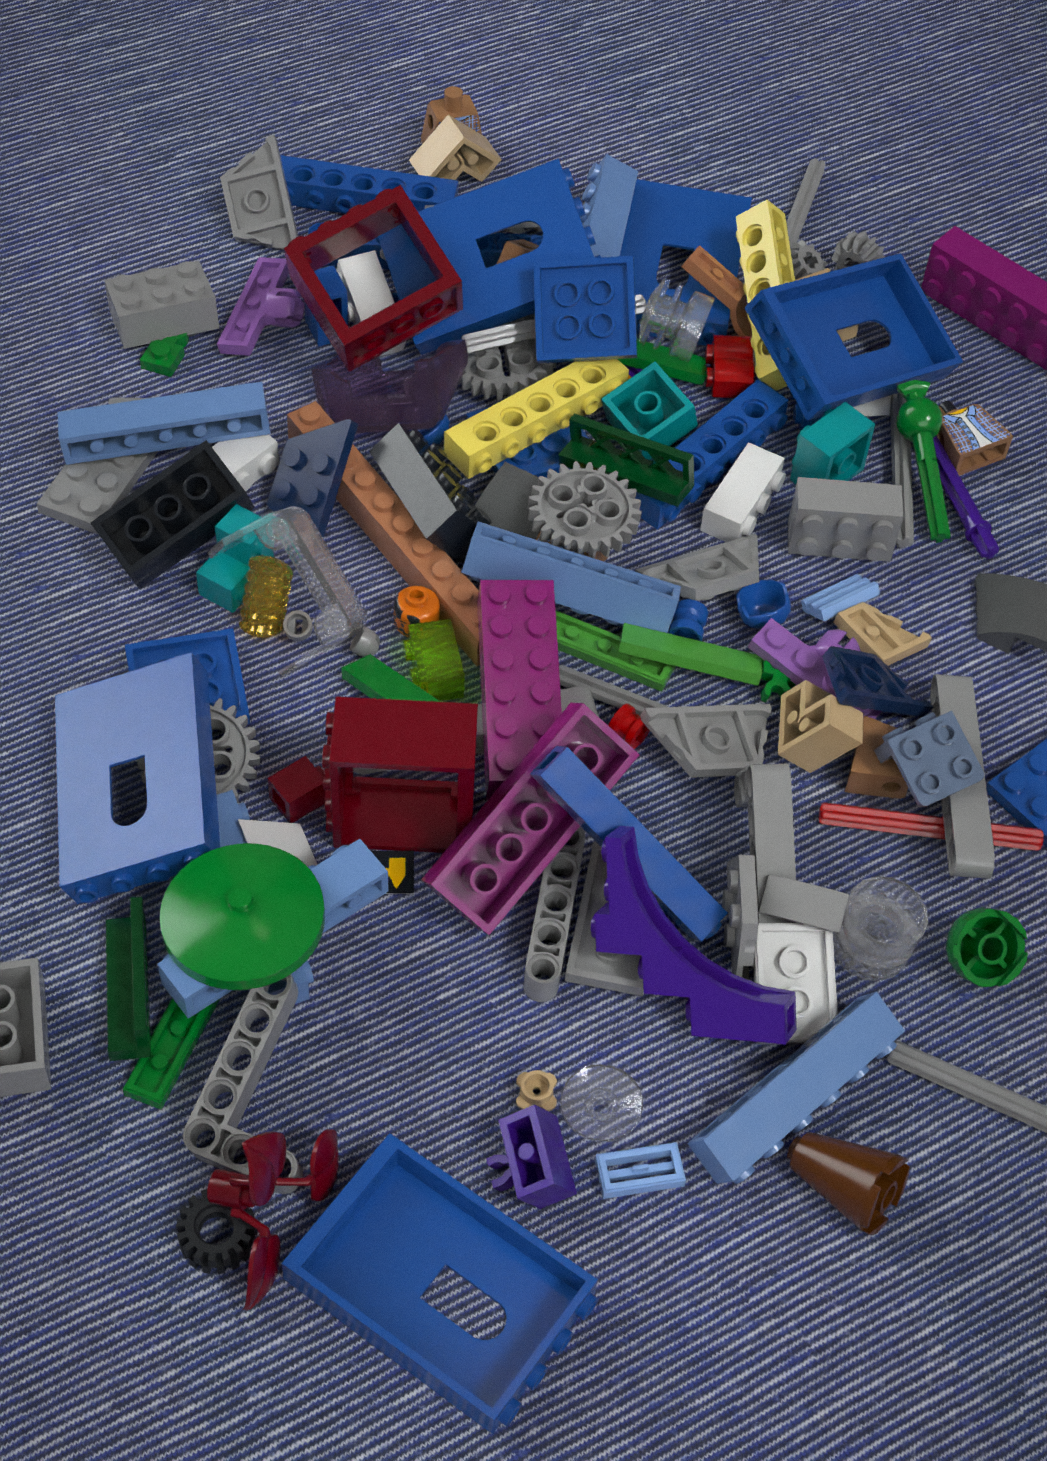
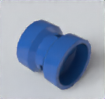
(689, 619)

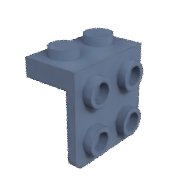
(932, 758)

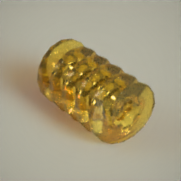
(265, 596)

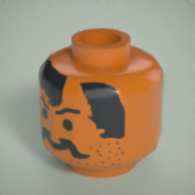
(415, 606)

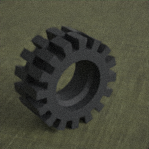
(207, 1254)

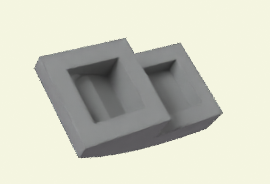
(803, 903)

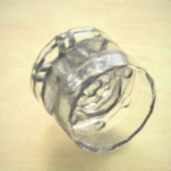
(675, 319)
(880, 928)

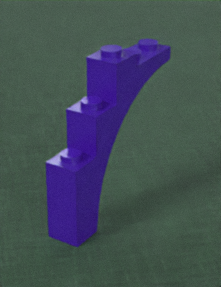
(717, 1000)

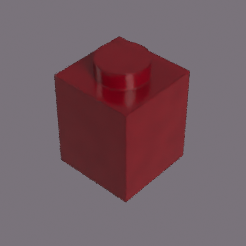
(297, 789)

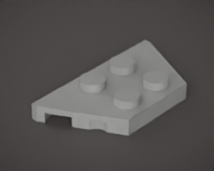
(260, 199)
(711, 569)
(711, 738)
(741, 904)

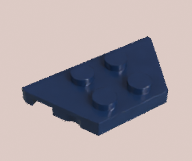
(313, 471)
(868, 683)

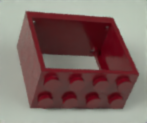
(398, 321)
(399, 737)

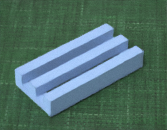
(840, 597)
(642, 1185)

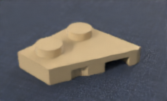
(880, 633)

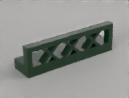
(651, 478)
(128, 985)

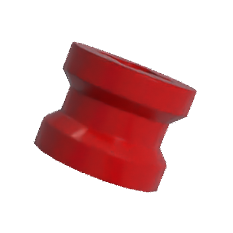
(629, 725)

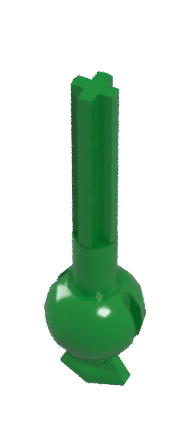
(919, 423)

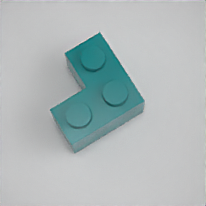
(224, 575)

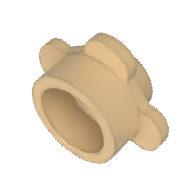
(536, 1080)

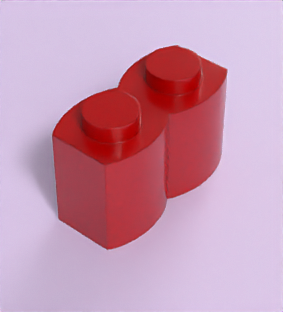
(730, 365)

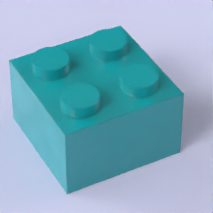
(651, 407)
(833, 445)

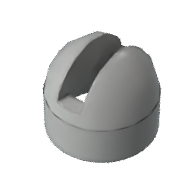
(289, 625)
(365, 642)

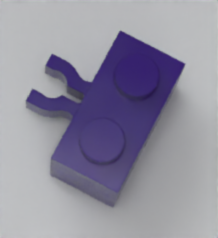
(535, 1158)

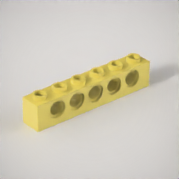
(765, 264)
(531, 414)

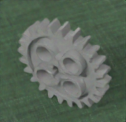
(486, 374)
(584, 509)
(242, 754)

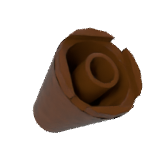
(851, 1177)

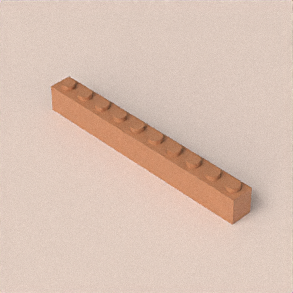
(398, 537)

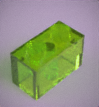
(435, 659)

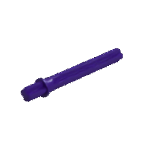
(976, 527)

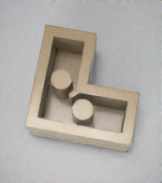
(453, 150)
(816, 727)

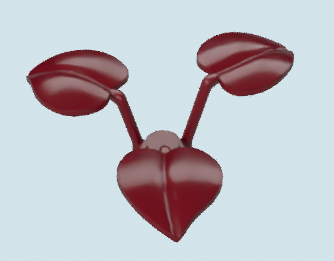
(238, 1191)

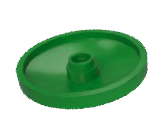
(242, 916)

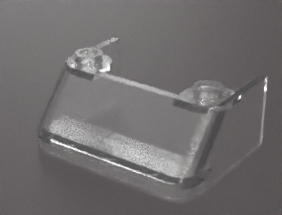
(296, 533)

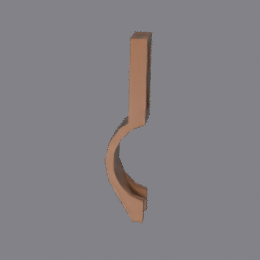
(722, 285)

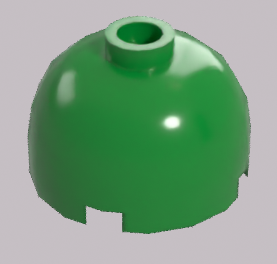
(987, 947)

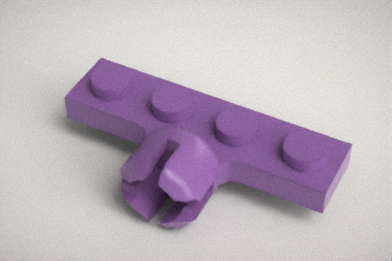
(259, 305)
(800, 660)

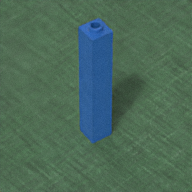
(601, 812)

